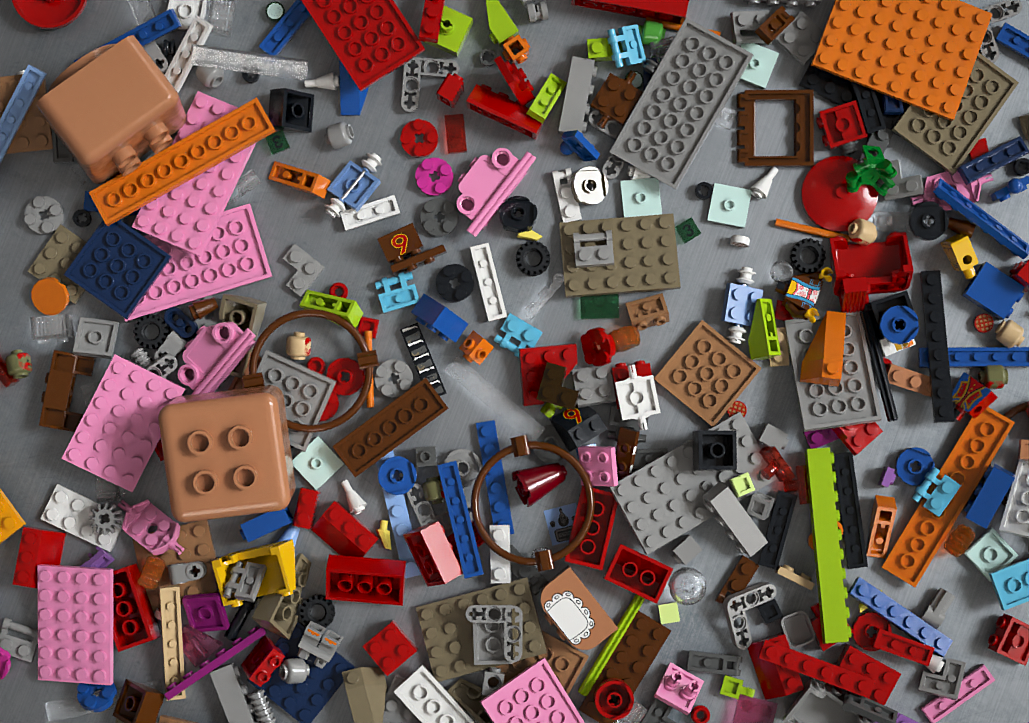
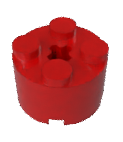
(608, 708)

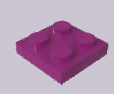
(206, 612)

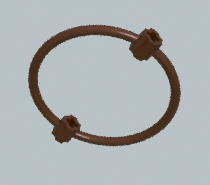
(366, 360)
(521, 447)

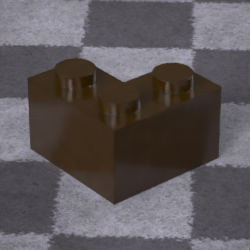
(552, 390)

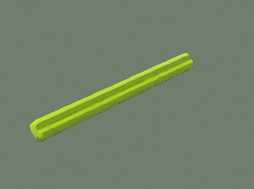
(611, 645)

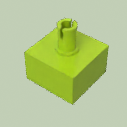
(453, 31)

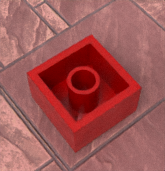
(390, 648)

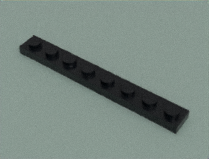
(937, 346)

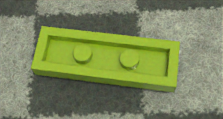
(546, 98)

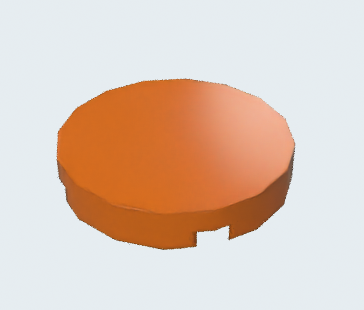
(50, 296)

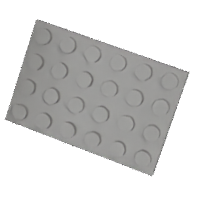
(855, 397)

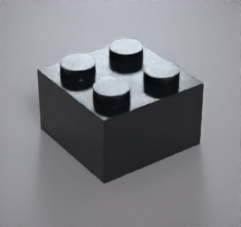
(879, 306)
(714, 450)

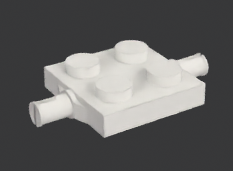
(637, 397)

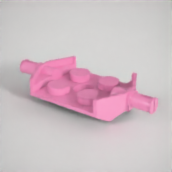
(970, 191)
(141, 518)

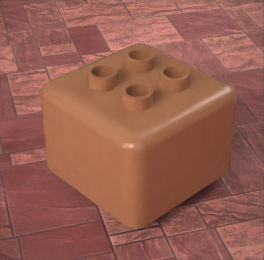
(113, 109)
(227, 453)

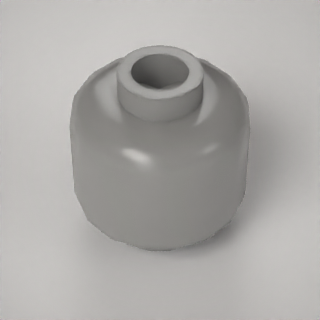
(210, 76)
(339, 135)
(294, 671)

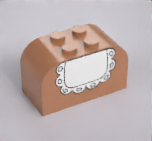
(575, 611)

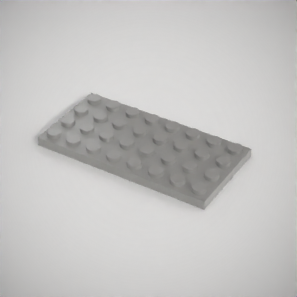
(681, 103)
(667, 494)

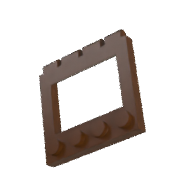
(803, 128)

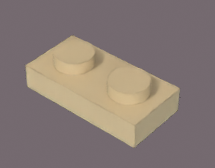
(783, 359)
(802, 580)

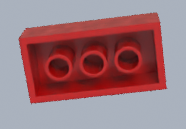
(594, 546)
(365, 580)
(132, 611)

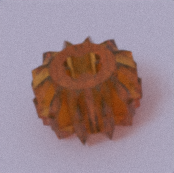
(625, 338)
(959, 540)
(151, 572)

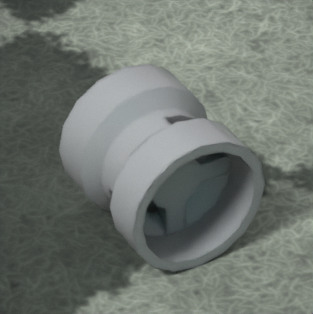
(541, 13)

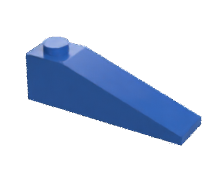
(350, 96)

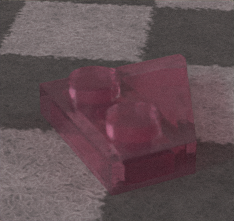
(198, 645)
(754, 710)

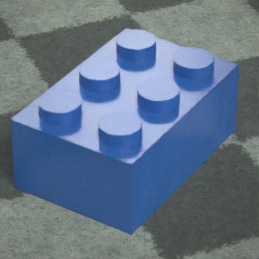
(989, 495)

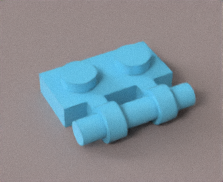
(631, 44)
(400, 297)
(519, 330)
(940, 496)

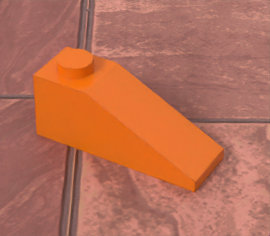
(299, 179)
(881, 526)

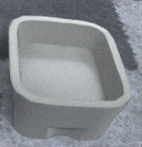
(798, 629)

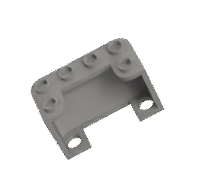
(821, 704)

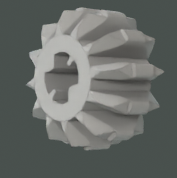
(106, 510)

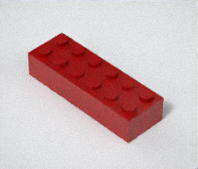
(665, 10)

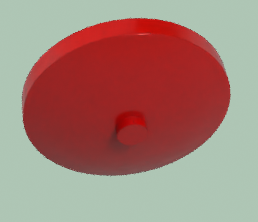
(49, 13)
(827, 198)

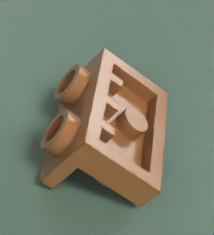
(648, 312)

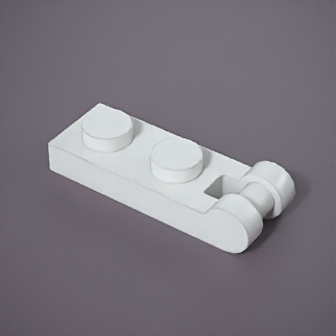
(568, 206)

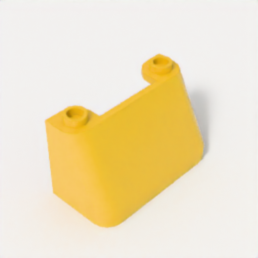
(280, 571)

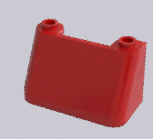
(883, 264)

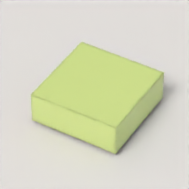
(742, 484)
(668, 613)

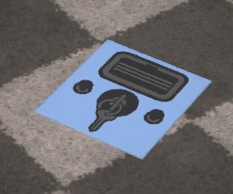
(560, 522)

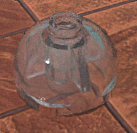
(687, 586)

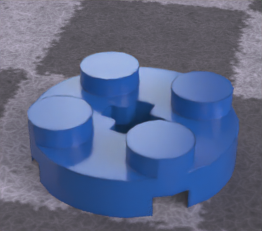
(910, 324)
(909, 456)
(387, 470)
(91, 702)

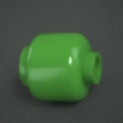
(651, 32)

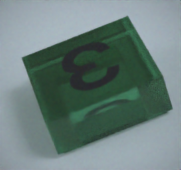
(277, 142)
(688, 230)

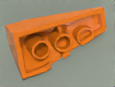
(825, 355)

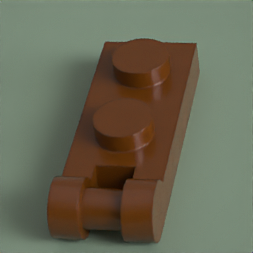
(774, 25)
(738, 578)

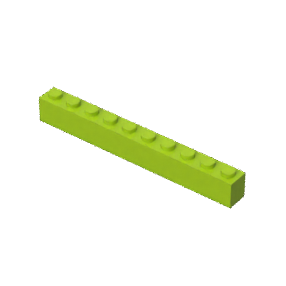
(826, 545)

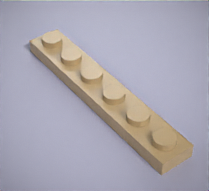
(172, 637)

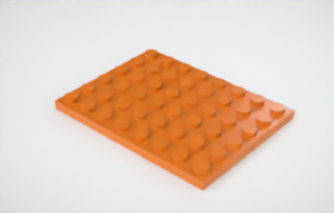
(905, 48)

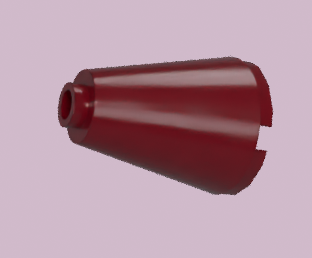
(538, 481)

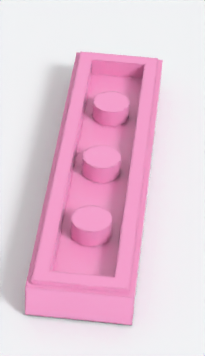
(971, 685)

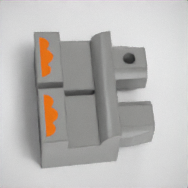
(323, 650)

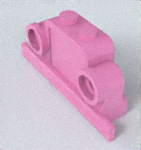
(490, 185)
(214, 356)

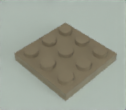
(57, 258)

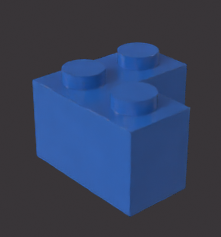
(439, 318)

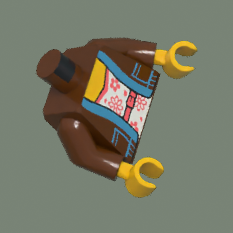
(803, 293)

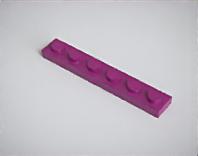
(208, 666)

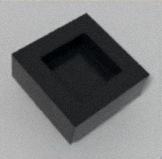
(770, 611)

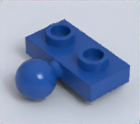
(576, 142)
(1014, 186)

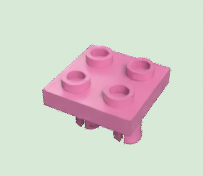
(599, 464)
(678, 688)

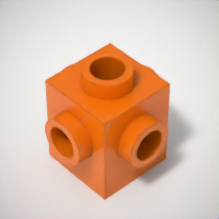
(516, 43)
(475, 348)

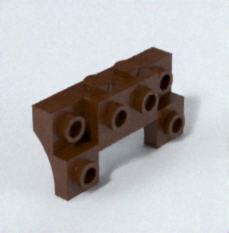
(60, 390)

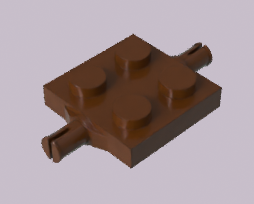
(616, 99)

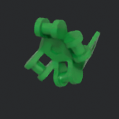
(871, 171)

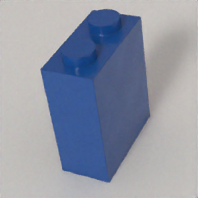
(993, 291)
(265, 524)

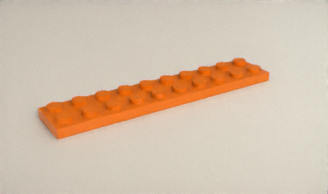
(182, 161)
(965, 466)

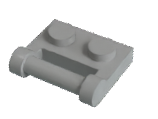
(747, 22)
(593, 255)
(17, 646)

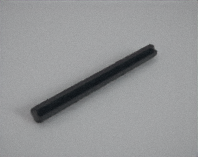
(879, 366)

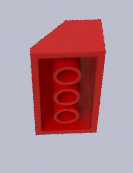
(503, 110)

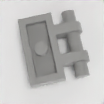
(249, 583)

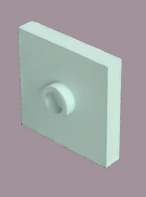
(760, 66)
(641, 197)
(729, 205)
(317, 463)
(990, 553)

